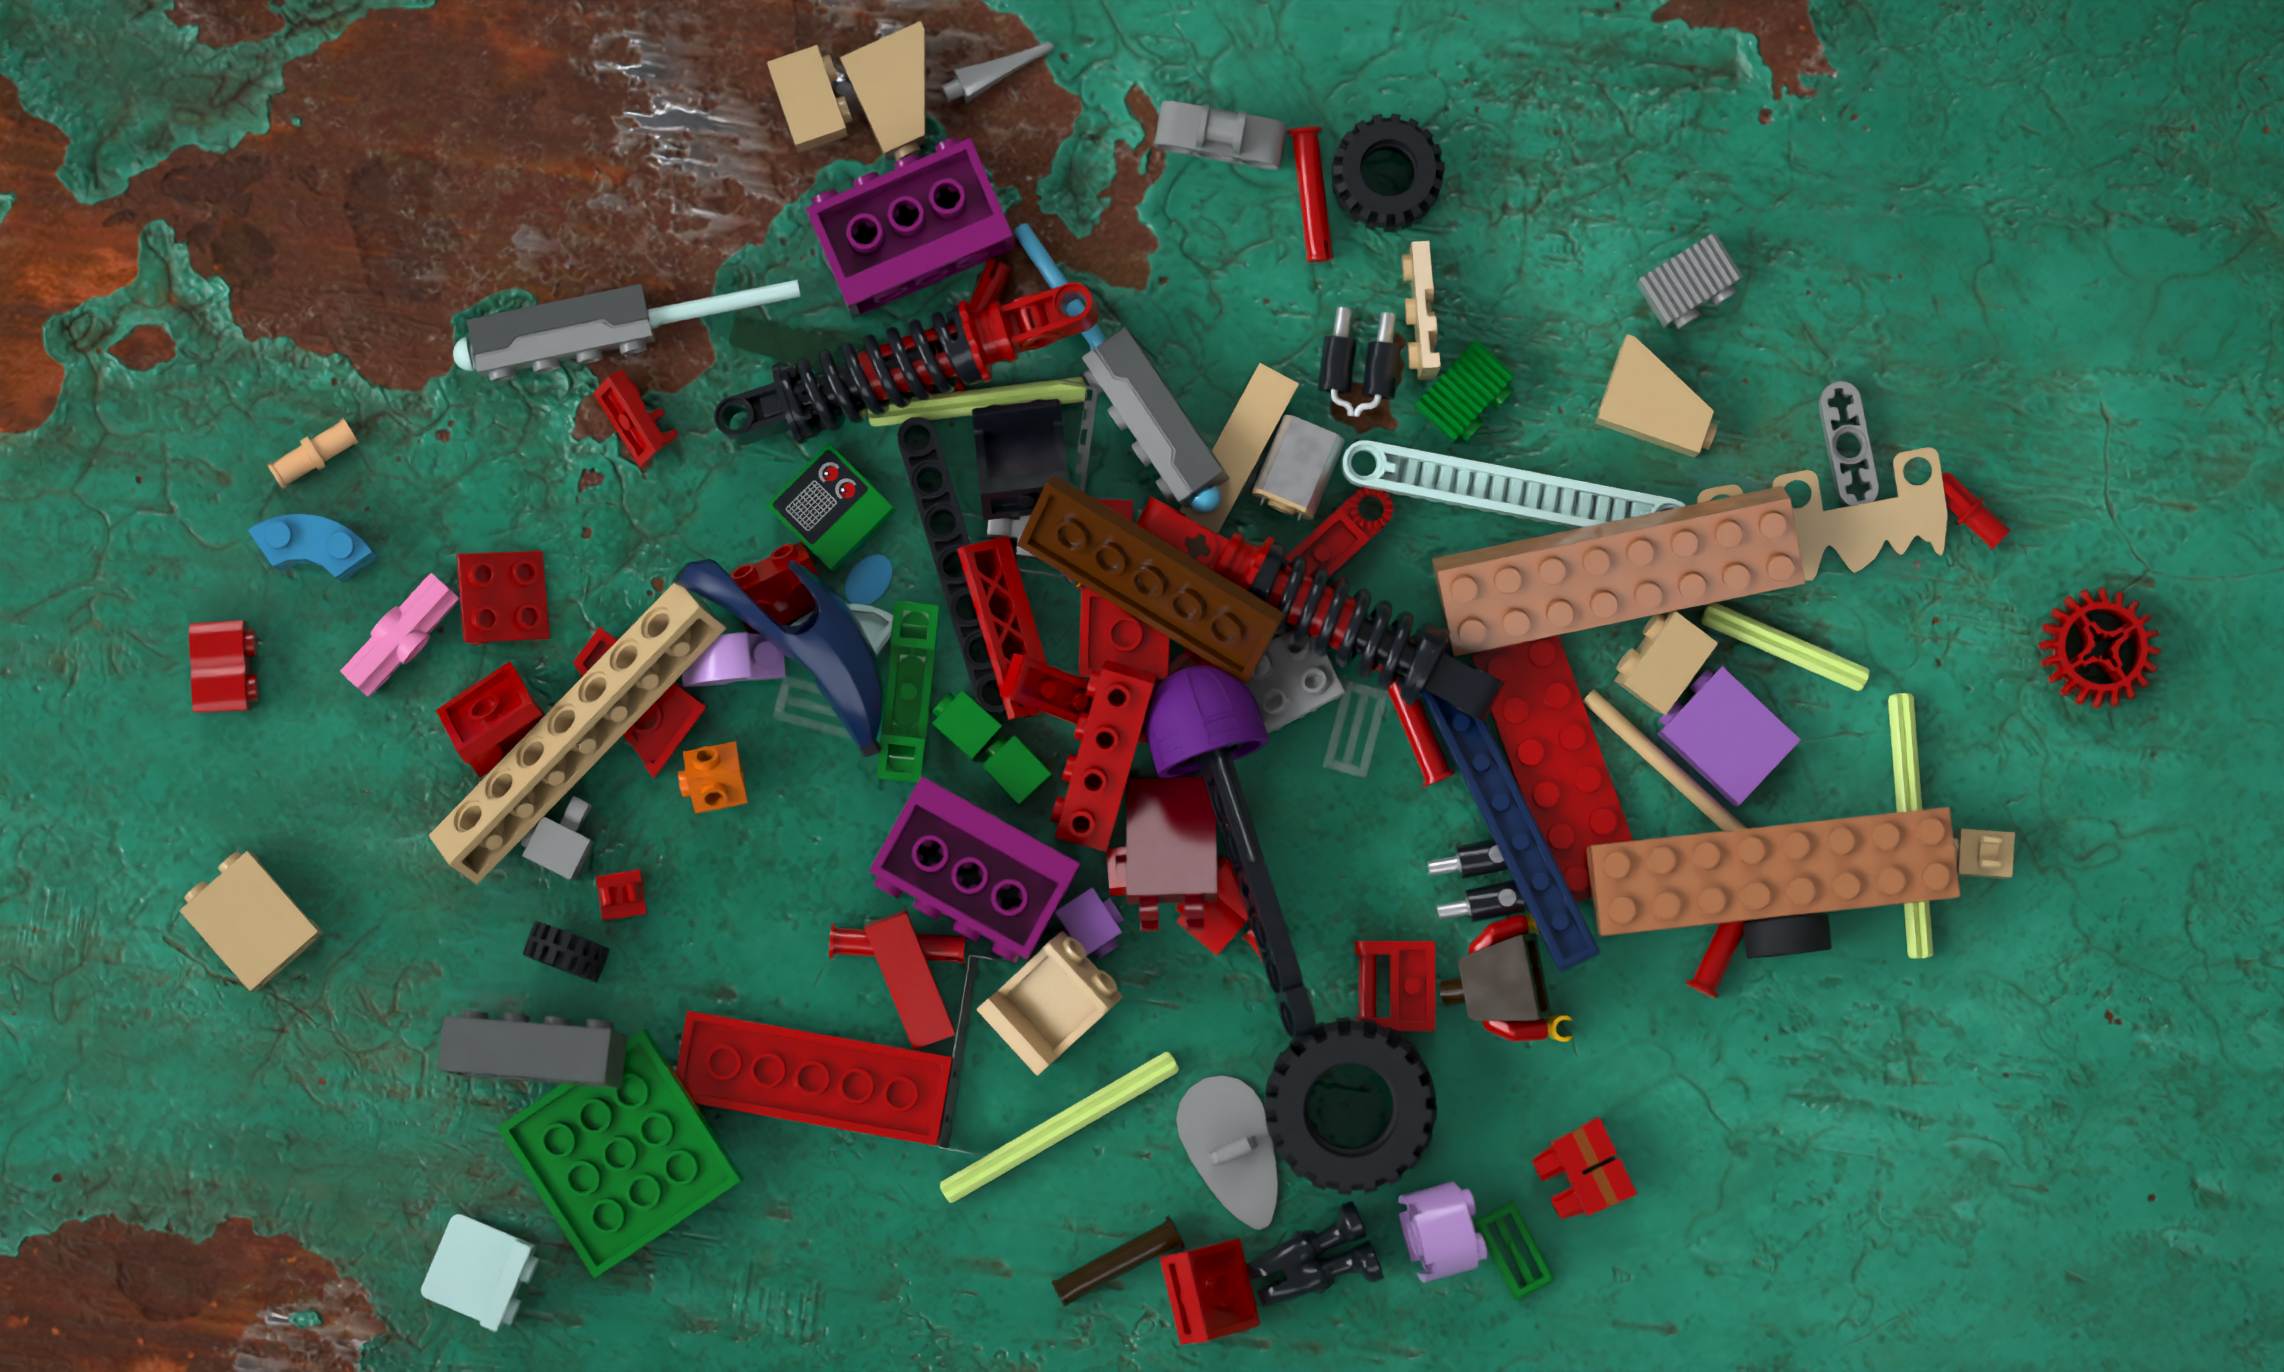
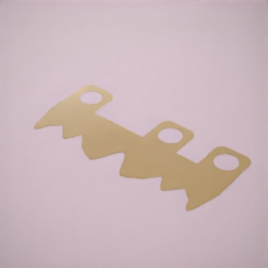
(1863, 528)

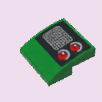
(830, 507)

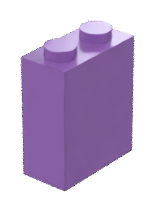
(1727, 735)

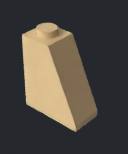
(892, 89)
(1654, 403)

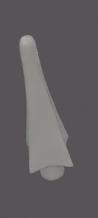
(977, 78)

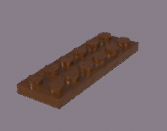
(1150, 579)

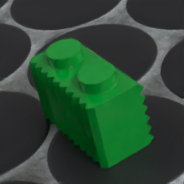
(1465, 392)

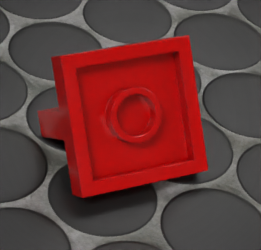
(490, 718)
(1210, 1292)

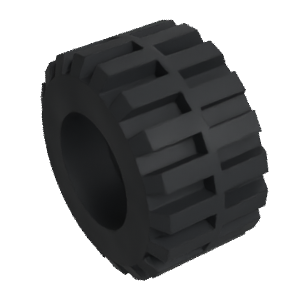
(1397, 136)

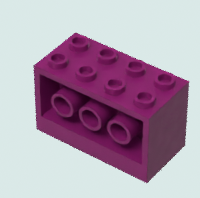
(914, 256)
(967, 840)

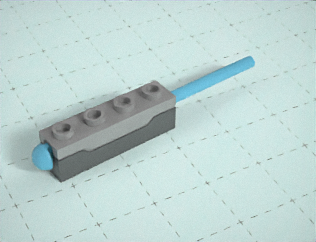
(1142, 402)

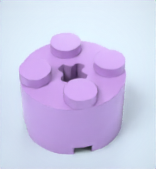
(1441, 1231)

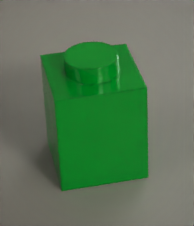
(965, 724)
(1015, 769)

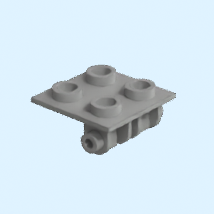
(1292, 681)

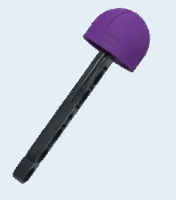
(1203, 724)

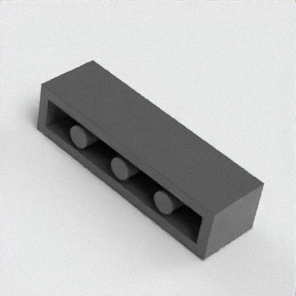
(533, 1051)

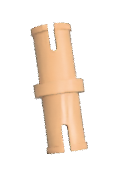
(312, 453)

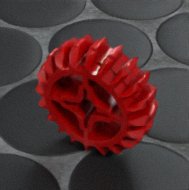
(2111, 665)

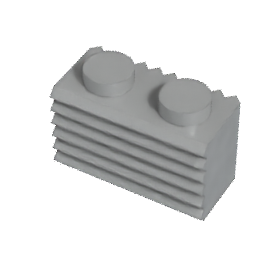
(1690, 281)

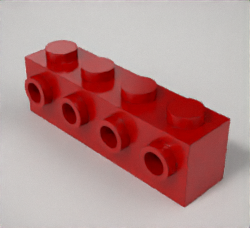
(1105, 754)

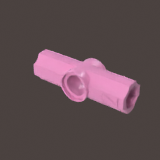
(400, 635)

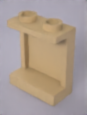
(249, 920)
(1050, 1002)

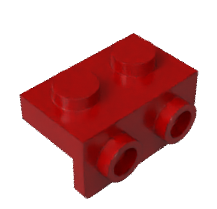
(776, 585)

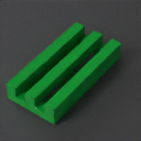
(1532, 1284)

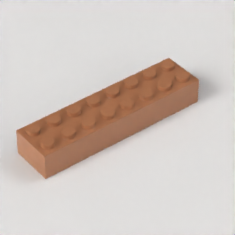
(1619, 571)
(1772, 872)

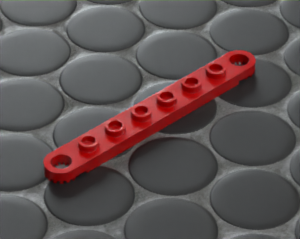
(1326, 546)

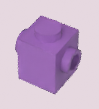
(1091, 923)

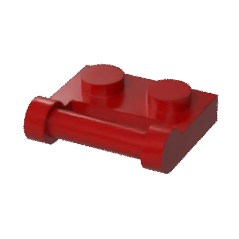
(1410, 983)

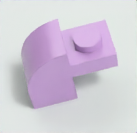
(735, 659)

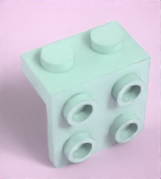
(480, 1272)

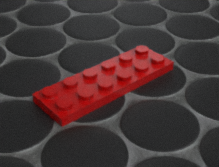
(1554, 754)
(813, 1078)

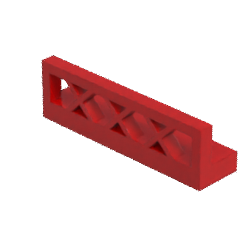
(1009, 609)

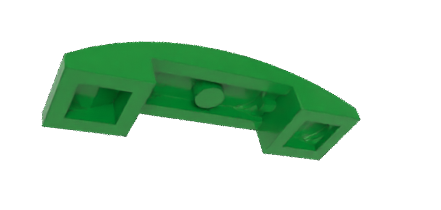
(908, 691)

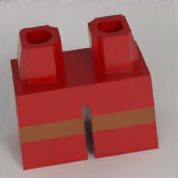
(1573, 1154)

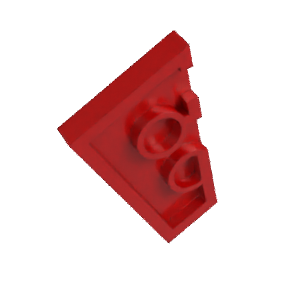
(666, 721)

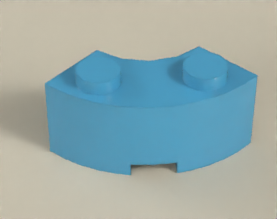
(310, 541)

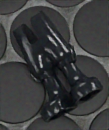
(1301, 1263)

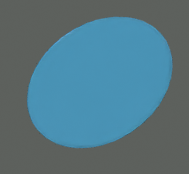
(868, 580)

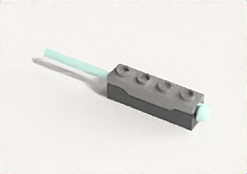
(587, 328)

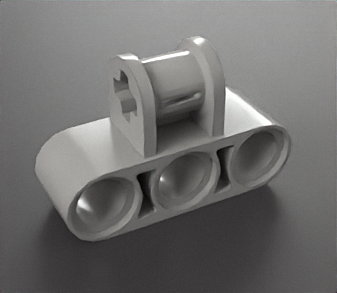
(1220, 135)

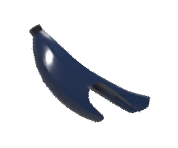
(826, 644)

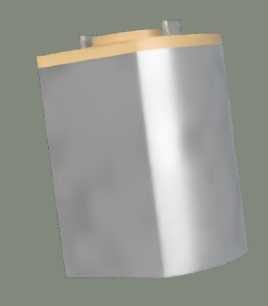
(1298, 467)

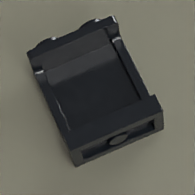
(1017, 455)

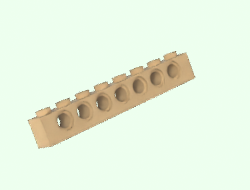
(576, 732)

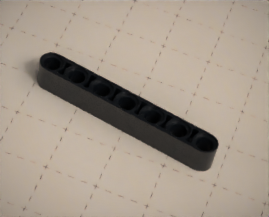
(946, 546)

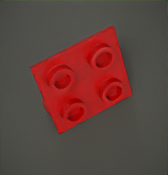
(502, 596)

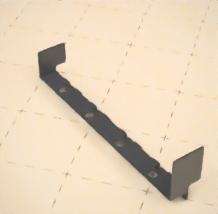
(1082, 467)
(958, 1050)

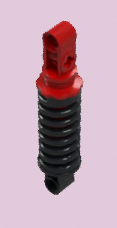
(904, 365)
(1335, 616)

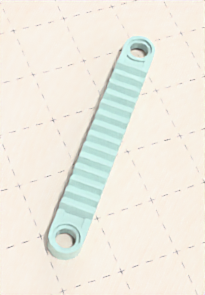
(1498, 487)

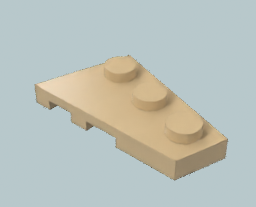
(1418, 270)

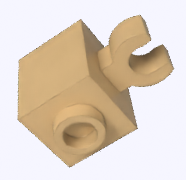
(1984, 853)

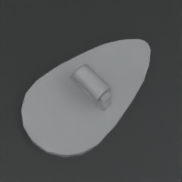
(1231, 1146)

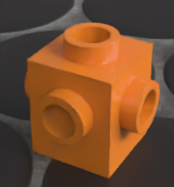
(713, 777)

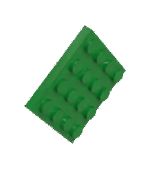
(621, 1159)

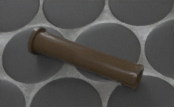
(1118, 1262)

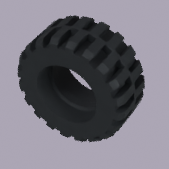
(1361, 1166)

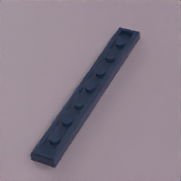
(1515, 834)

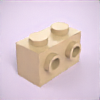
(808, 98)
(1664, 661)

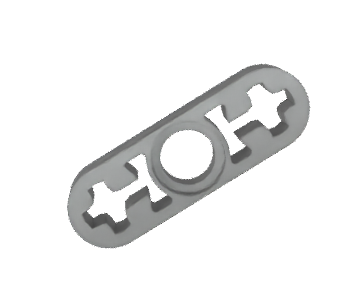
(1831, 415)

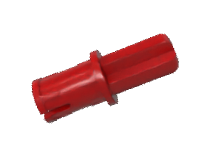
(1973, 512)

